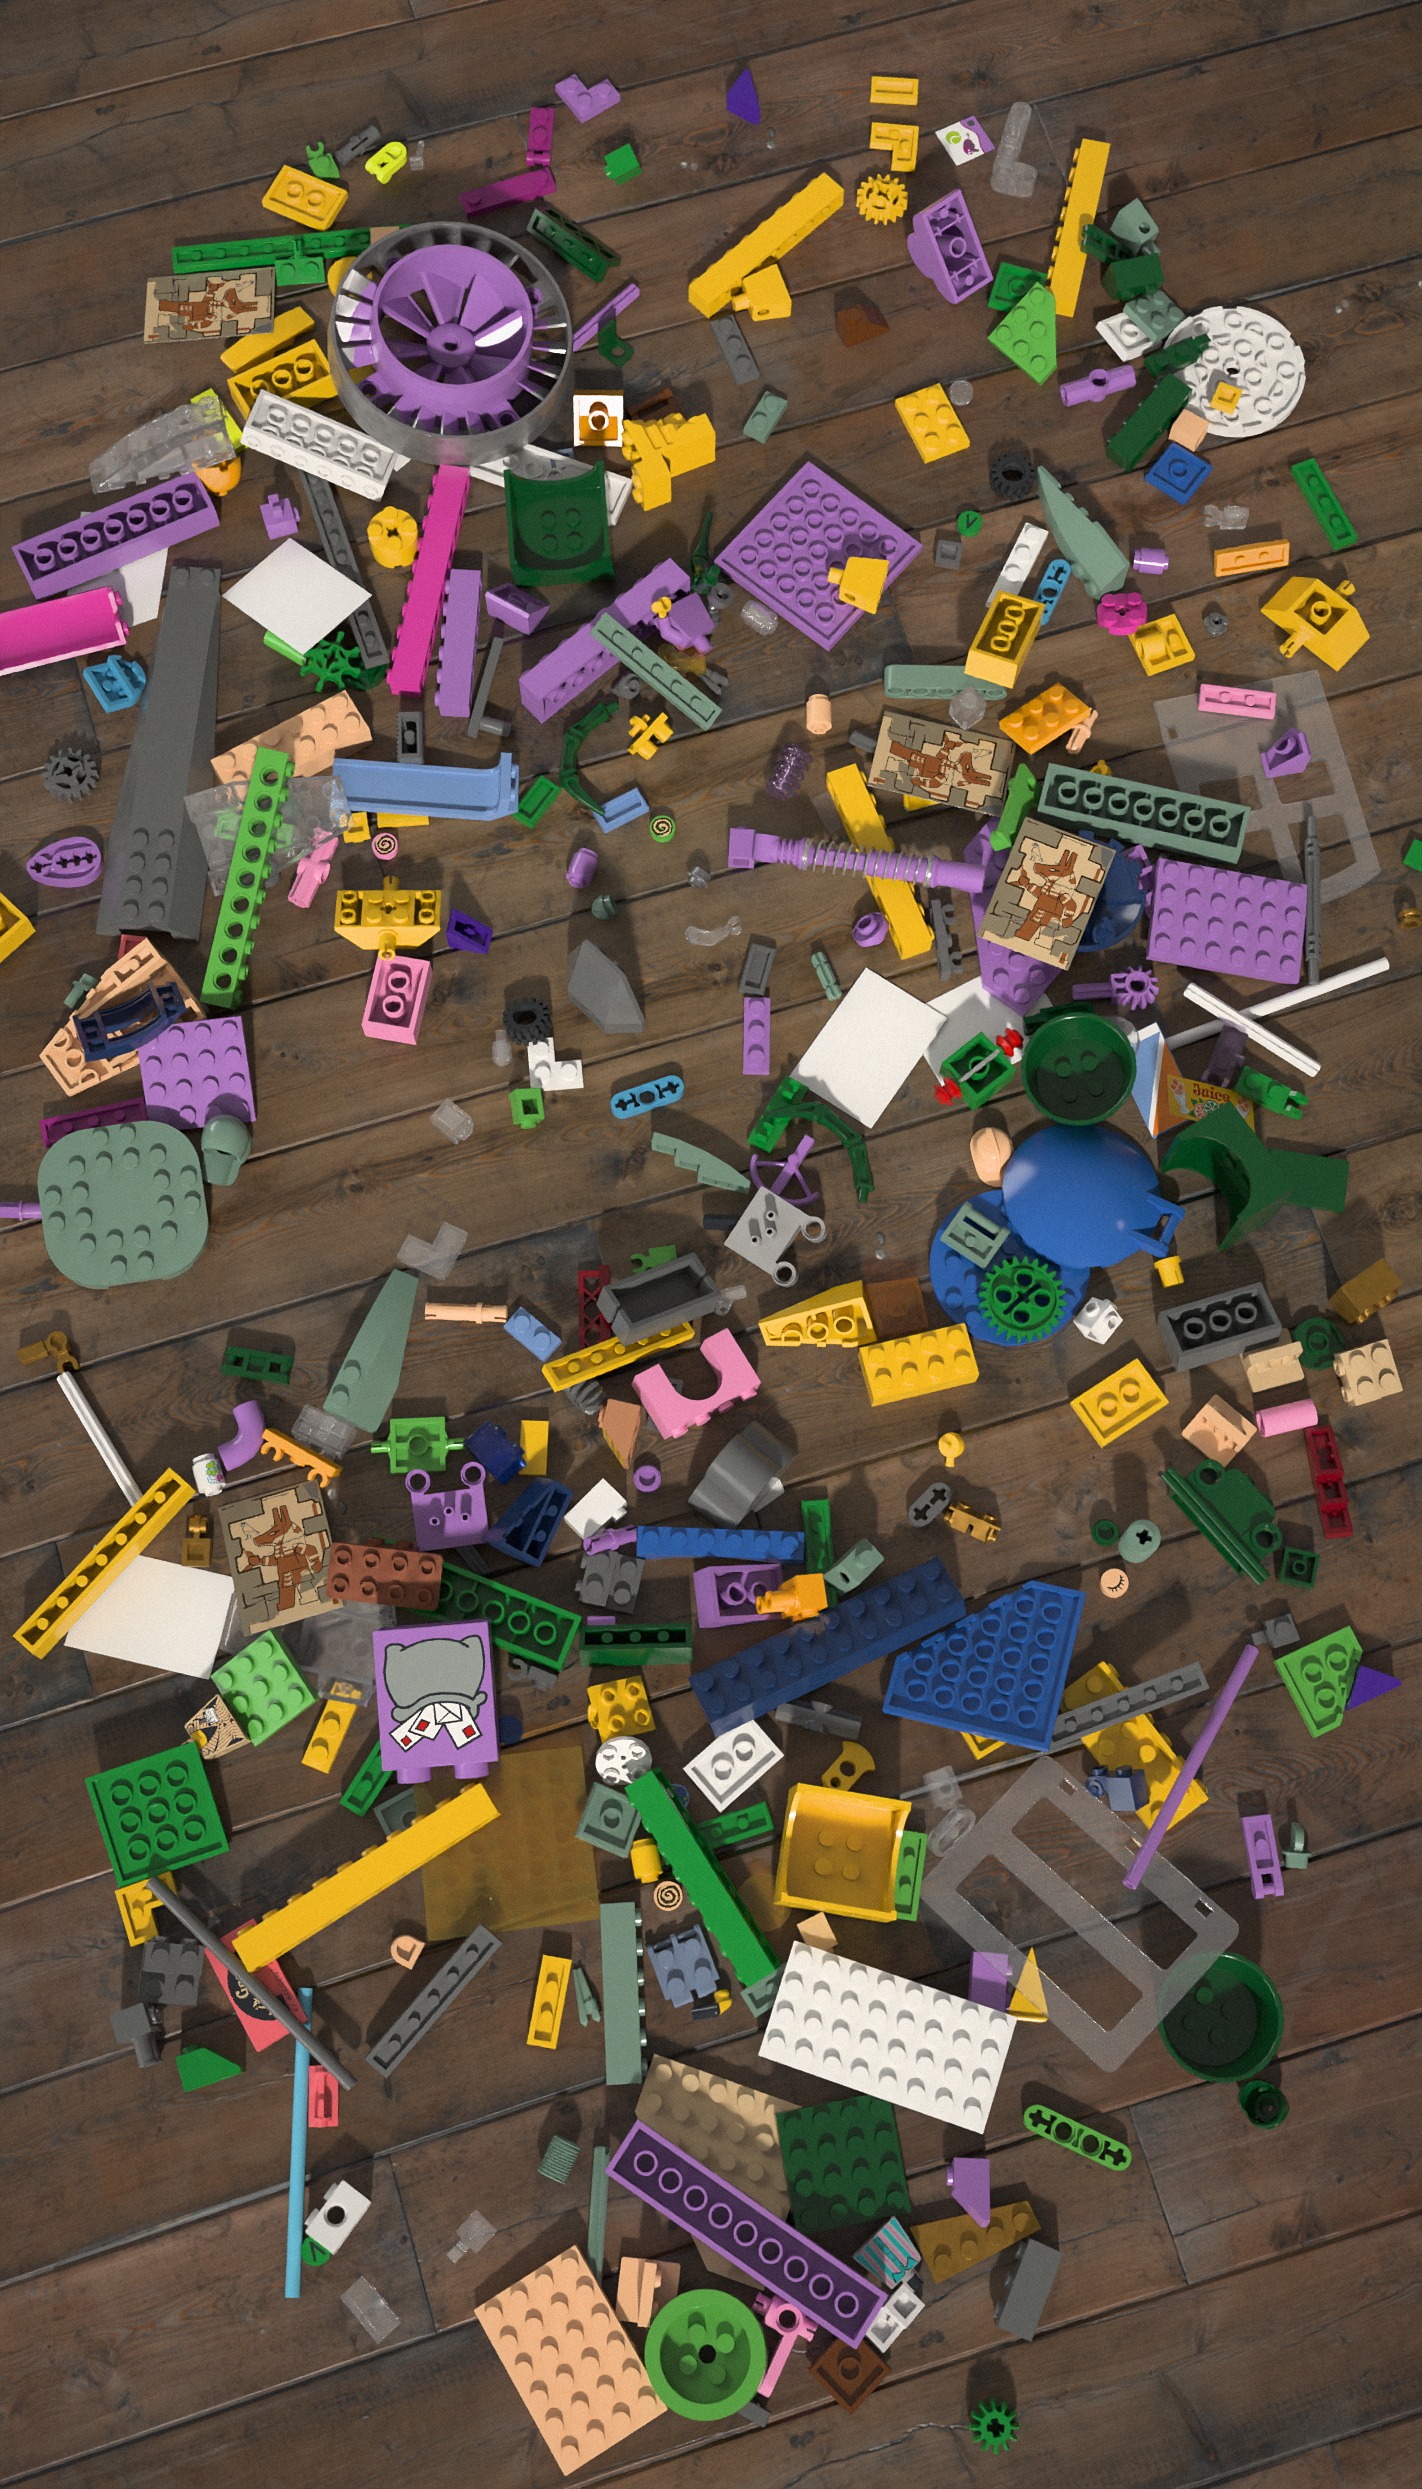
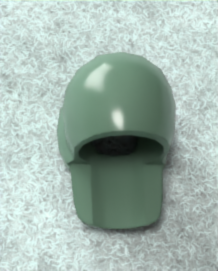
(228, 1135)

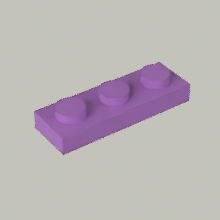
(756, 1036)

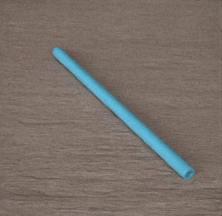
(298, 2156)

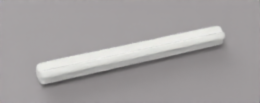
(1254, 1030)
(100, 1437)

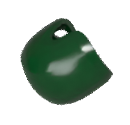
(1257, 2097)

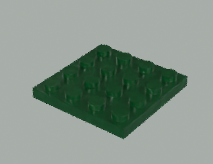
(841, 2163)

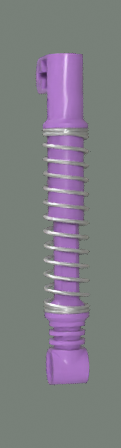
(882, 864)

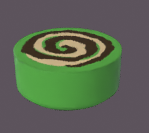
(662, 828)

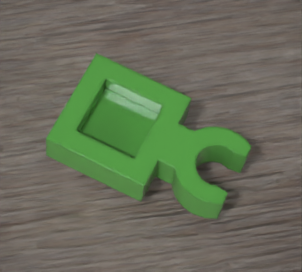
(322, 164)
(656, 1257)

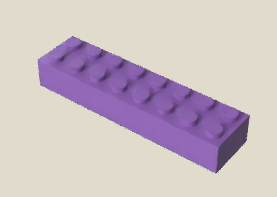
(116, 536)
(583, 659)

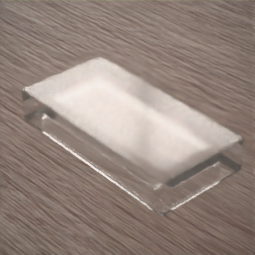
(370, 2309)

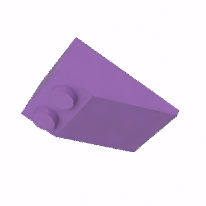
(729, 1594)

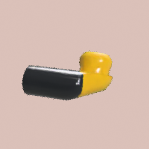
(714, 2009)

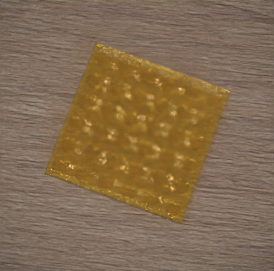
(522, 1864)

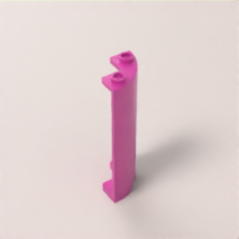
(61, 629)

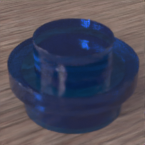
(510, 1730)

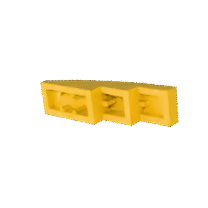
(259, 348)

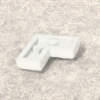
(552, 1074)

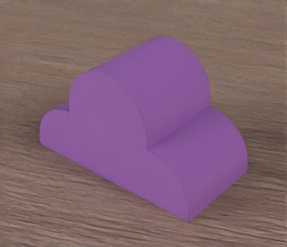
(949, 248)

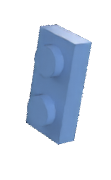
(532, 1334)

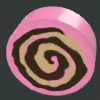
(385, 846)

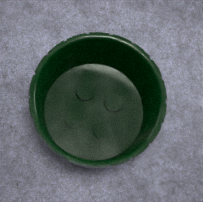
(1078, 1069)
(1226, 2022)

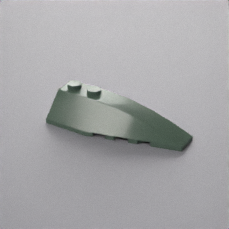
(1083, 544)
(375, 1358)

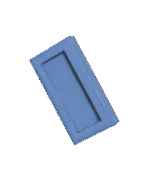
(622, 810)

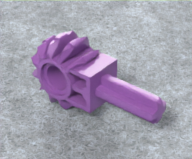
(1120, 990)

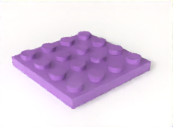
(198, 1073)

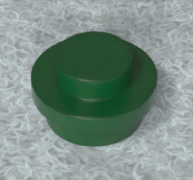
(1105, 1532)

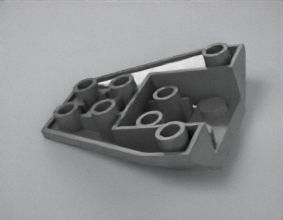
(602, 990)

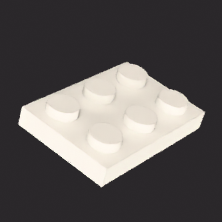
(733, 1763)

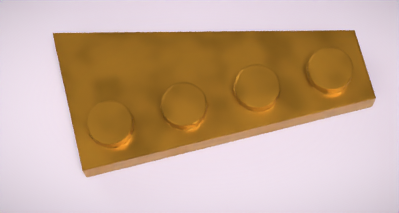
(960, 2242)

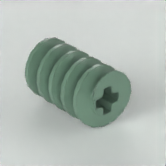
(1141, 1531)

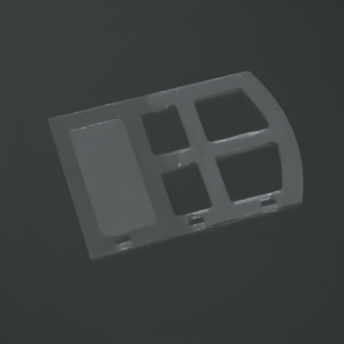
(1229, 746)

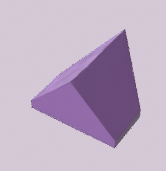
(1287, 755)

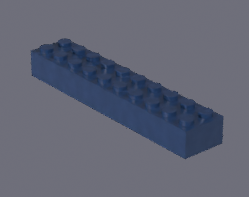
(827, 1646)

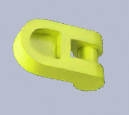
(394, 157)

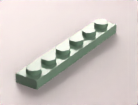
(655, 671)

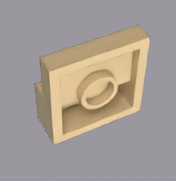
(1367, 1372)

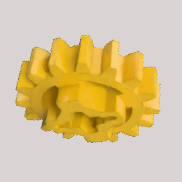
(882, 199)

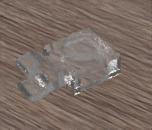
(1230, 518)
(473, 2234)

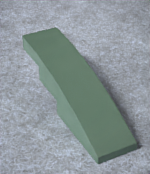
(709, 1168)

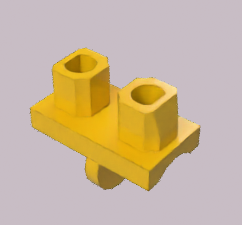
(658, 728)

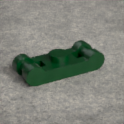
(1102, 245)
(257, 1365)

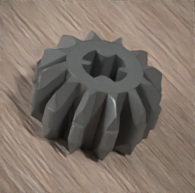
(587, 1395)

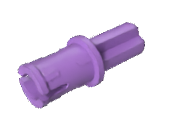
(20, 1210)

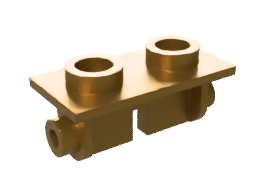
(983, 1523)

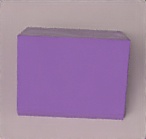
(515, 607)

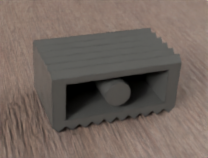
(410, 738)

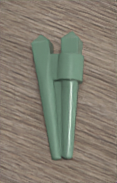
(586, 2002)

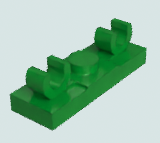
(768, 1131)

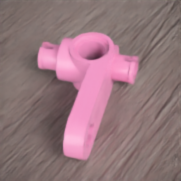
(771, 2310)

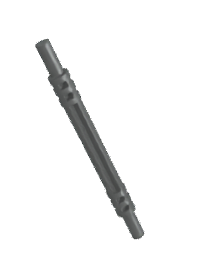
(1313, 903)

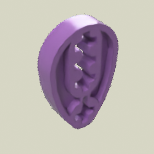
(67, 849)

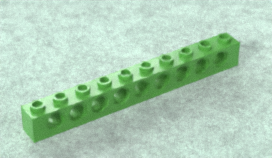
(266, 762)

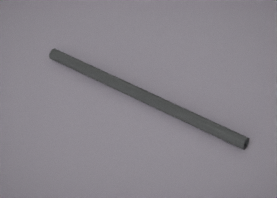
(252, 1983)

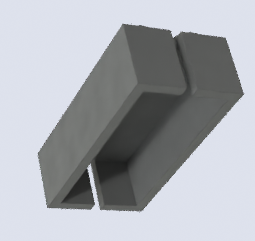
(658, 1299)

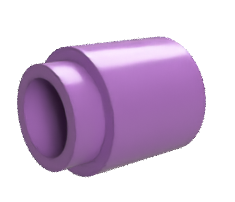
(1150, 560)
(582, 868)

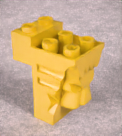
(664, 451)

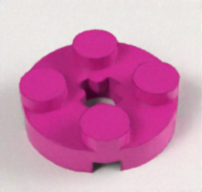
(1130, 604)

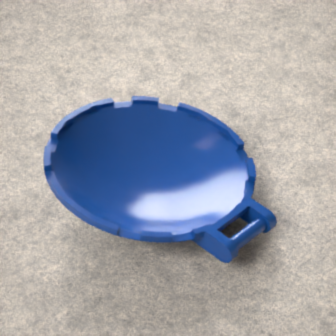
(1085, 1197)

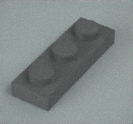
(734, 350)

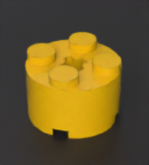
(393, 537)

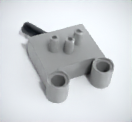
(766, 1232)

